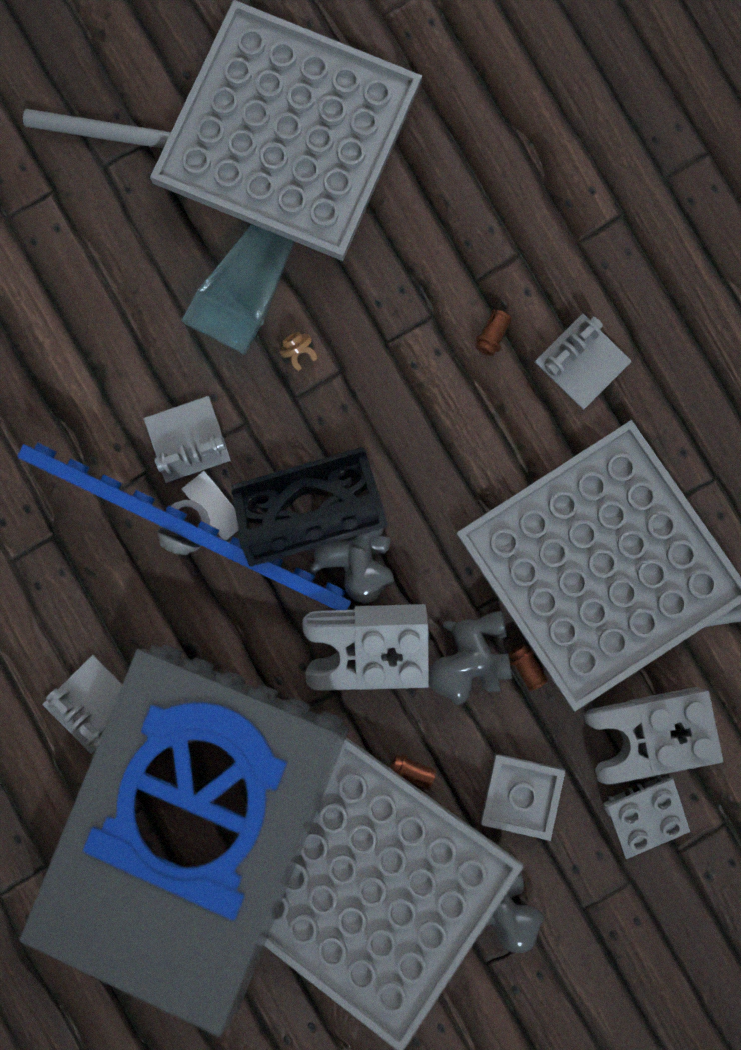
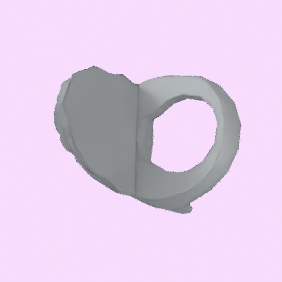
(173, 542)

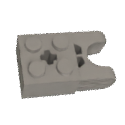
(374, 647)
(647, 739)

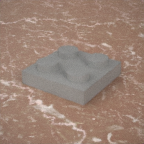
(522, 796)

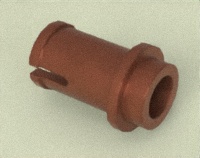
(490, 339)
(528, 667)
(413, 771)

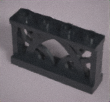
(335, 519)

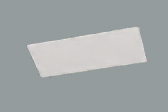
(219, 509)

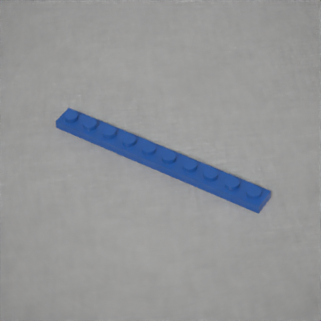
(174, 520)

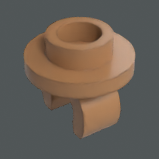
(294, 346)

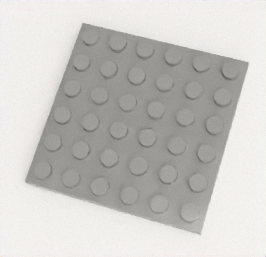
(287, 130)
(603, 565)
(386, 896)

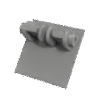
(583, 361)
(187, 439)
(85, 702)
(647, 816)

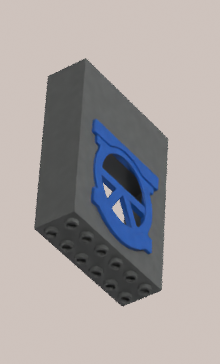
(166, 929)

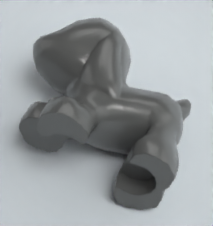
(363, 576)
(454, 674)
(516, 924)

